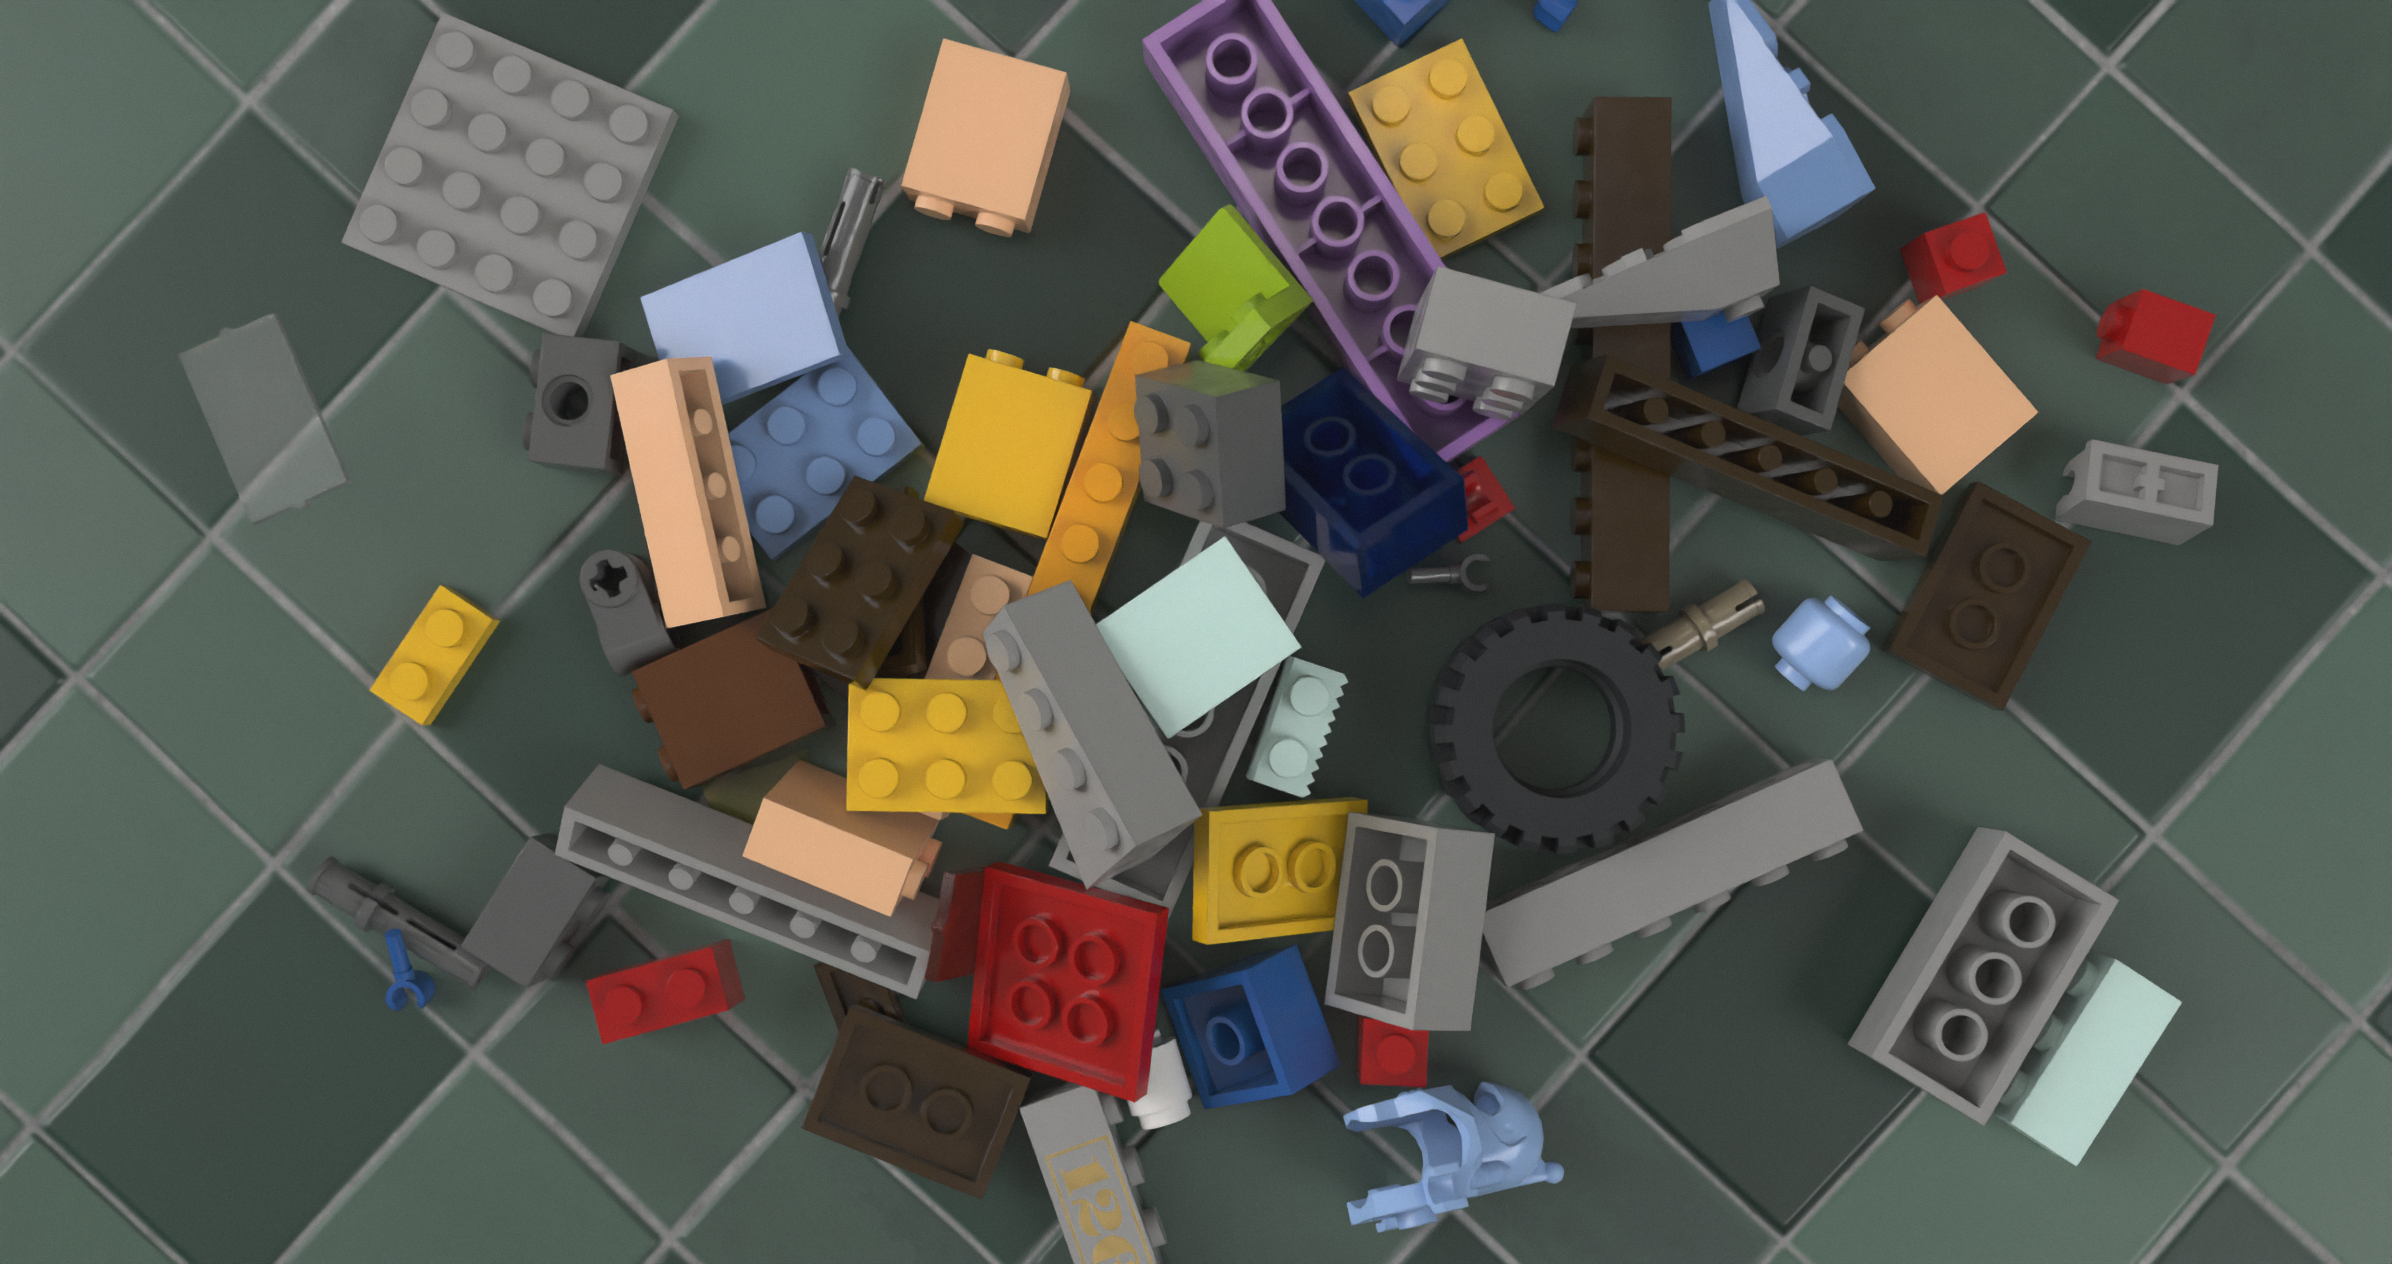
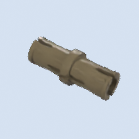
(1704, 624)

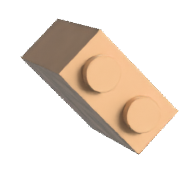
(985, 138)
(1930, 396)
(853, 854)

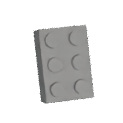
(1484, 343)
(1409, 921)

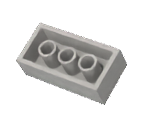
(1983, 972)

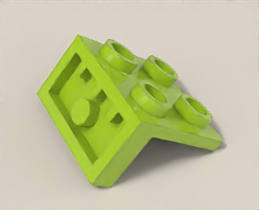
(1233, 291)

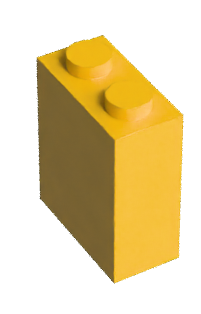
(1010, 444)

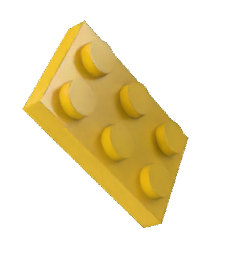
(1446, 149)
(938, 749)
(1268, 868)

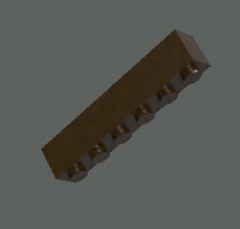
(1746, 459)

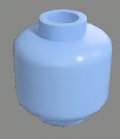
(1821, 644)

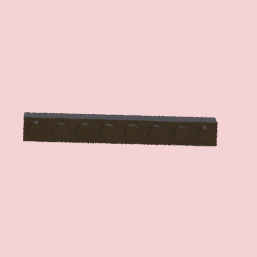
(1623, 209)

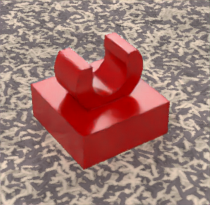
(1484, 497)

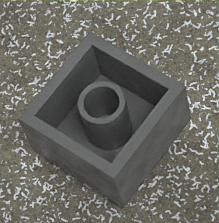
(1211, 442)

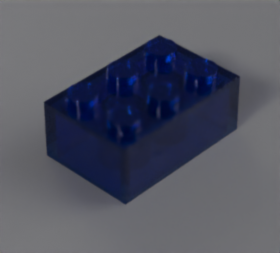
(1365, 484)

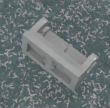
(2139, 493)

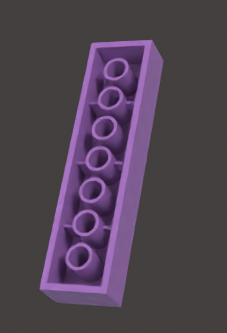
(1310, 196)

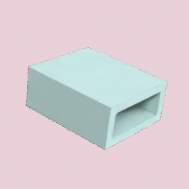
(1196, 638)

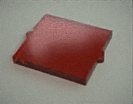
(956, 925)

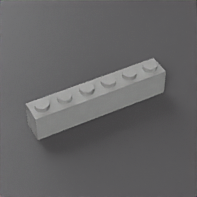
(698, 863)
(1668, 870)

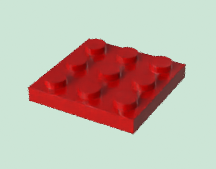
(1067, 979)

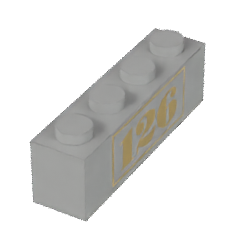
(1092, 1176)

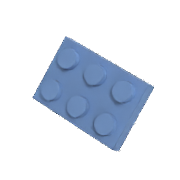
(808, 447)

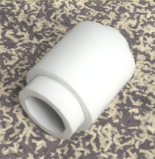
(1167, 1087)

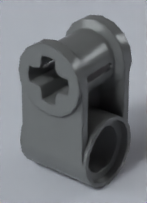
(628, 620)

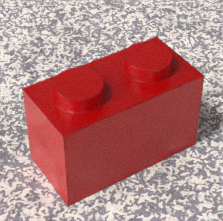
(665, 991)

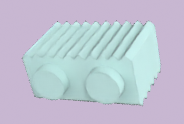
(1296, 726)

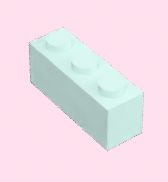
(2086, 1056)

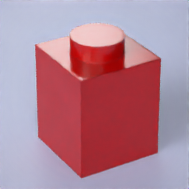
(1953, 259)
(2154, 336)
(1390, 1054)

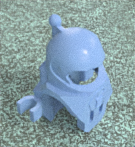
(1487, 1151)

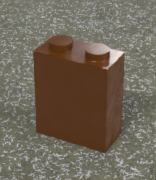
(727, 704)

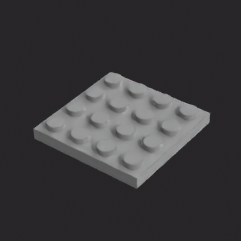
(510, 178)

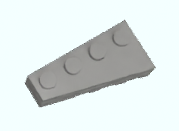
(1087, 734)

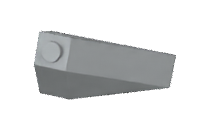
(1704, 272)

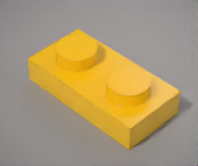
(435, 655)

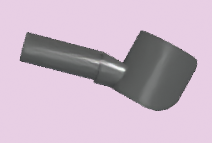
(1450, 574)

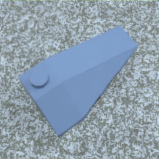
(1775, 134)

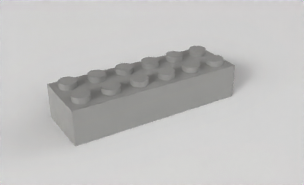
(1212, 744)

